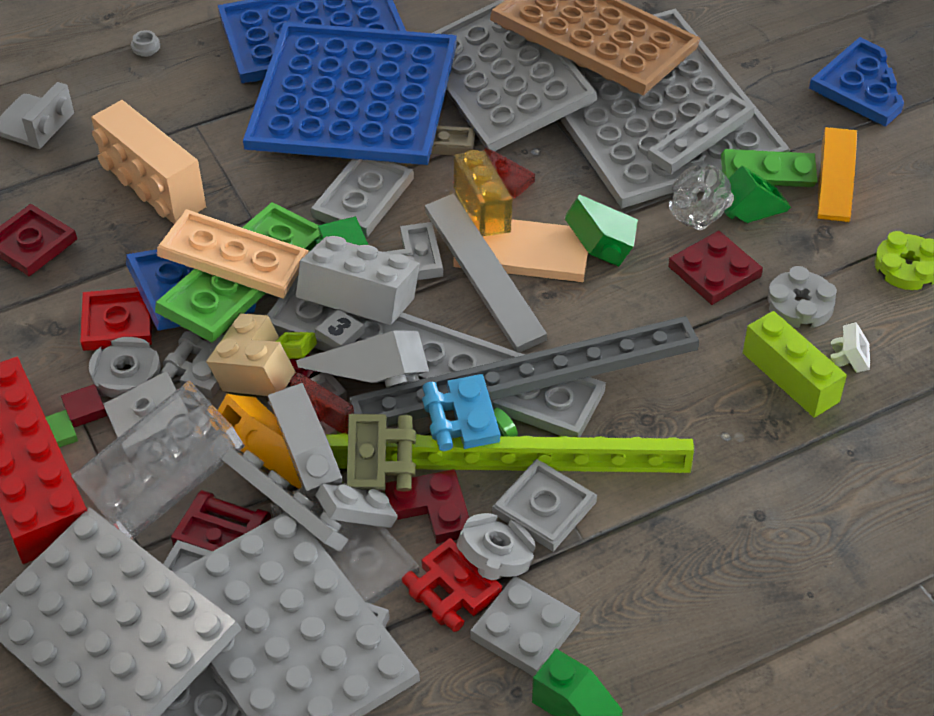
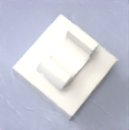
(851, 348)

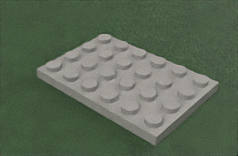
(509, 83)
(110, 623)
(305, 629)

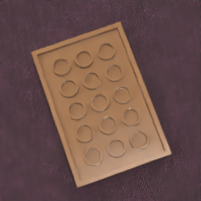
(602, 36)

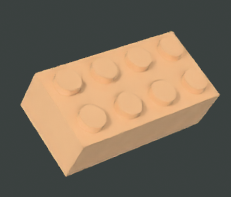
(148, 161)

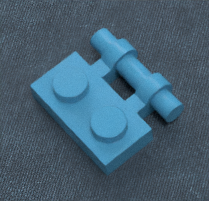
(472, 410)

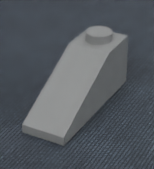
(305, 439)

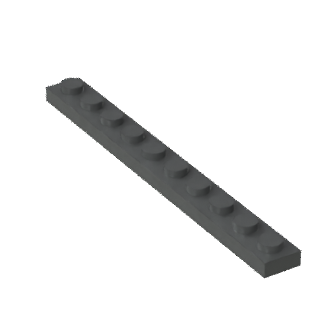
(543, 367)

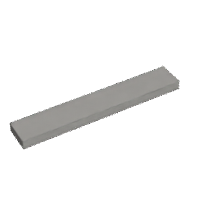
(486, 273)

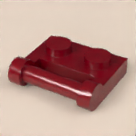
(212, 532)

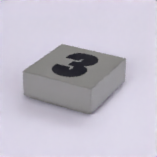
(339, 330)

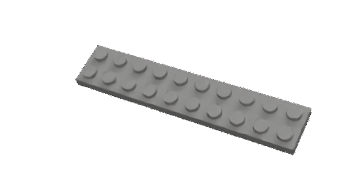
(557, 408)

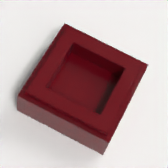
(83, 405)

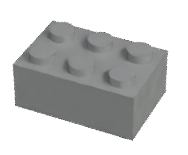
(357, 279)

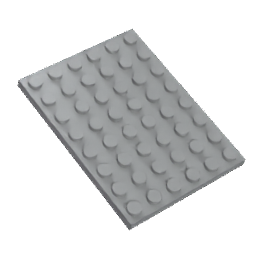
(625, 124)

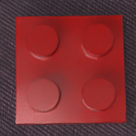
(113, 316)

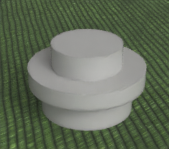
(145, 43)

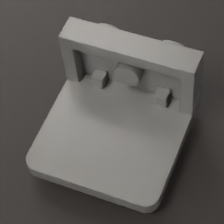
(37, 119)

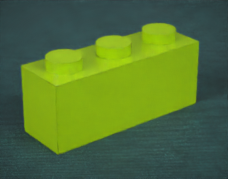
(794, 364)

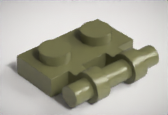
(367, 452)

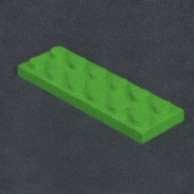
(212, 304)

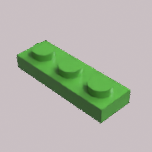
(773, 166)

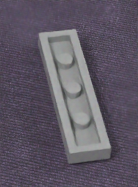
(700, 133)
(295, 505)

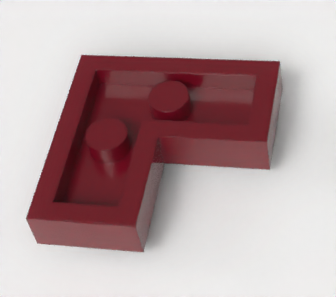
(433, 495)

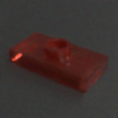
(512, 174)
(327, 405)

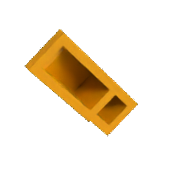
(837, 174)

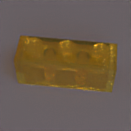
(482, 193)

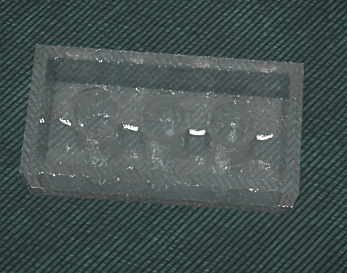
(158, 460)

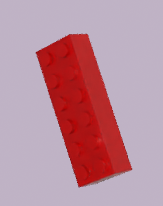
(35, 482)

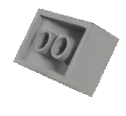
(386, 358)

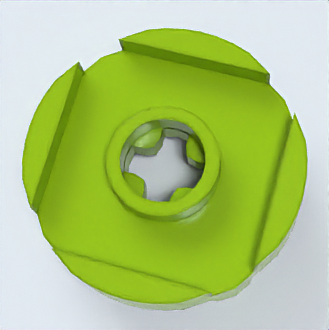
(892, 257)

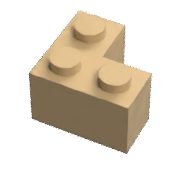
(250, 358)

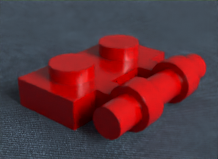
(456, 575)

